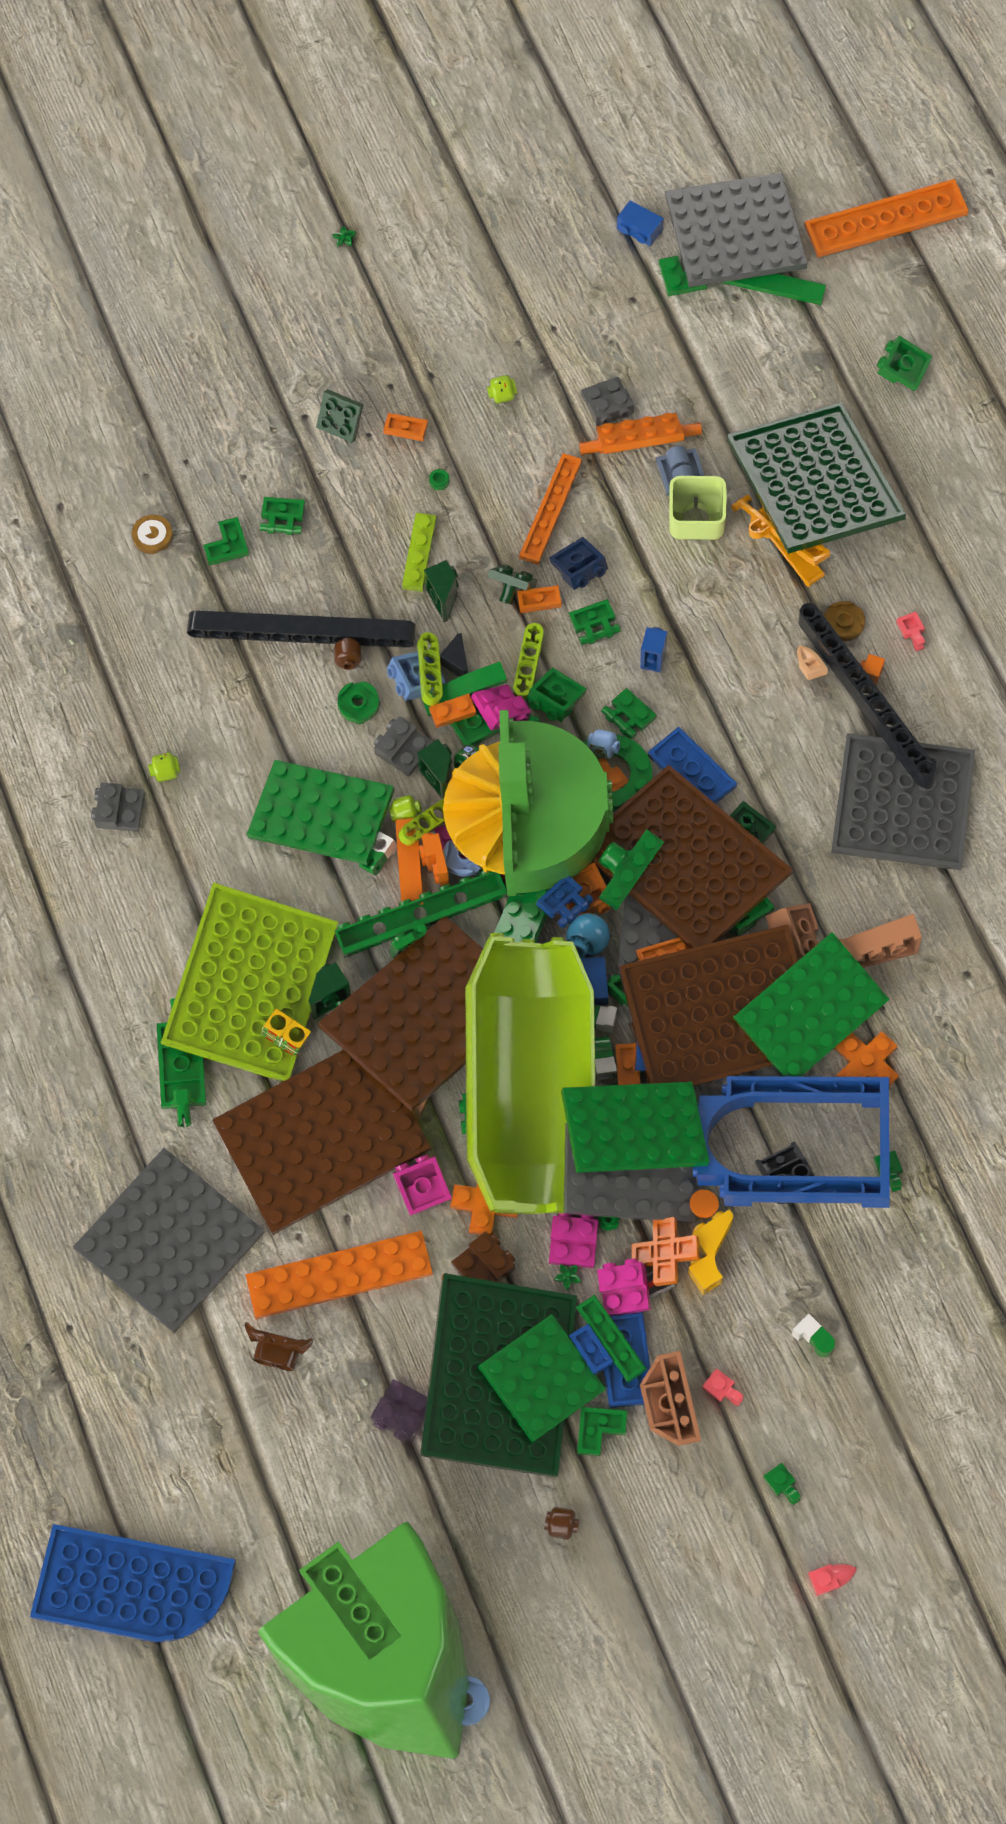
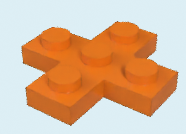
(869, 1059)
(472, 1200)
(666, 1251)

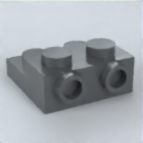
(607, 401)
(401, 745)
(118, 807)

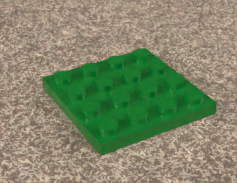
(541, 1378)

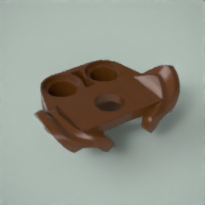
(275, 1349)

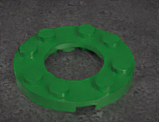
(639, 766)

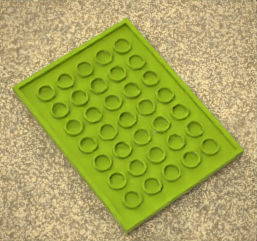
(239, 970)

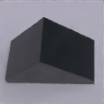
(454, 656)

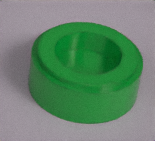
(439, 479)

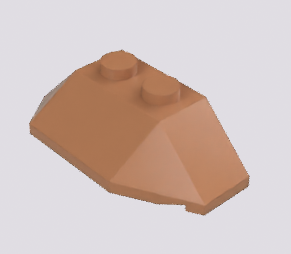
(669, 1400)

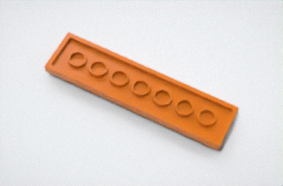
(886, 218)
(338, 1274)

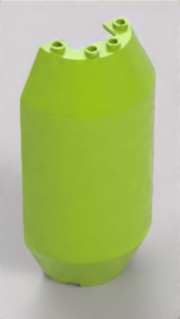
(524, 1044)

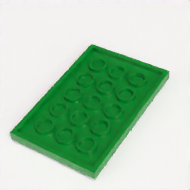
(321, 812)
(811, 1008)
(634, 1127)

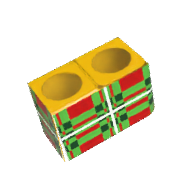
(285, 1043)

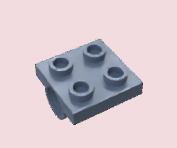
(678, 463)

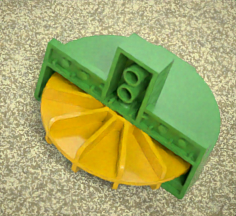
(529, 805)

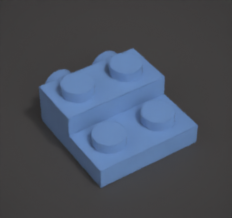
(406, 675)

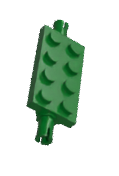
(522, 917)
(180, 1078)

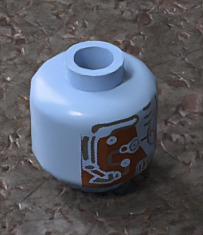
(603, 743)

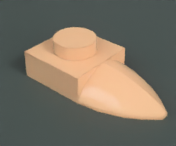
(810, 663)

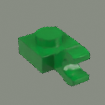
(895, 1170)
(781, 1482)

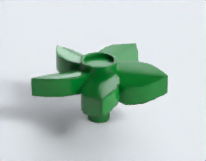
(344, 236)
(567, 1276)

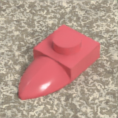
(831, 1577)

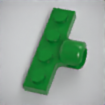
(627, 867)

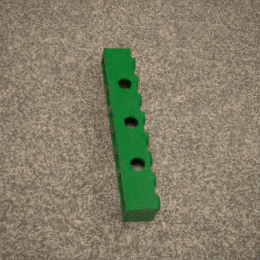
(479, 892)

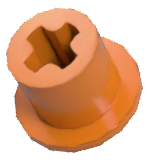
(704, 1204)

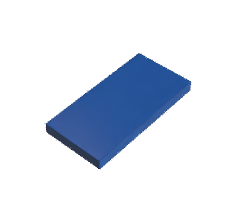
(693, 764)
(620, 1392)

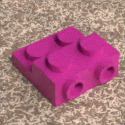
(500, 698)
(421, 1184)
(573, 1240)
(624, 1287)

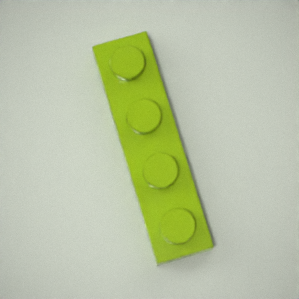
(419, 552)

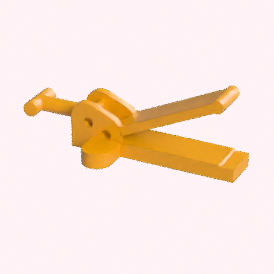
(803, 561)

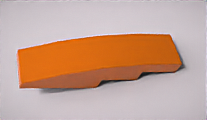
(409, 865)

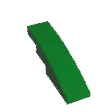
(477, 680)

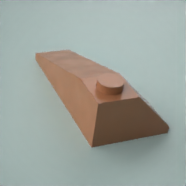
(801, 926)

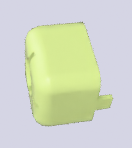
(711, 498)

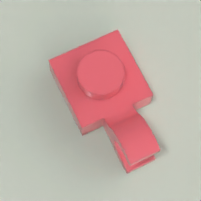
(911, 626)
(721, 1386)

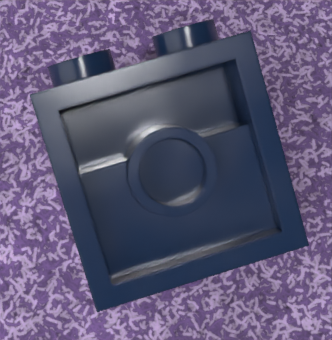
(579, 563)

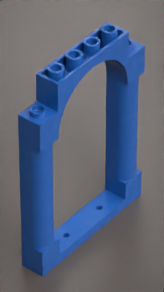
(745, 1189)

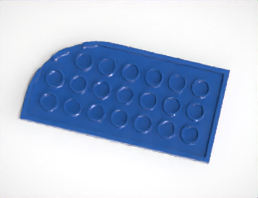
(129, 1586)

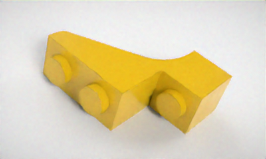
(711, 1236)

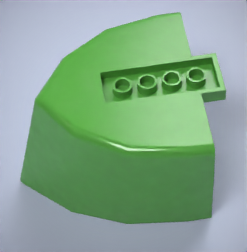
(378, 1646)

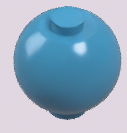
(588, 934)

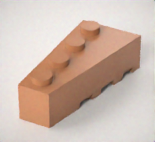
(885, 942)

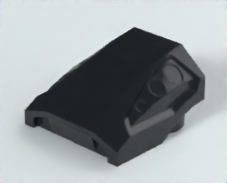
(785, 1162)

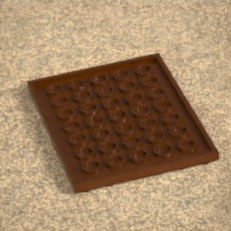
(707, 867)
(688, 1000)
(411, 1015)
(318, 1139)

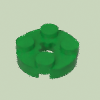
(358, 691)

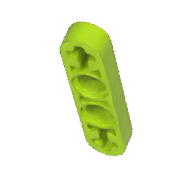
(528, 661)
(429, 668)
(429, 816)

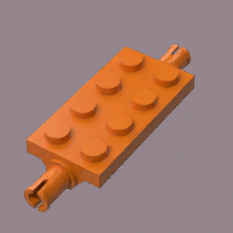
(639, 434)

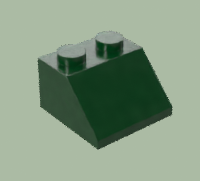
(442, 587)
(436, 766)
(328, 988)

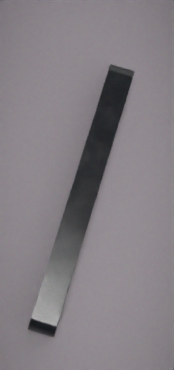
(300, 628)
(870, 702)

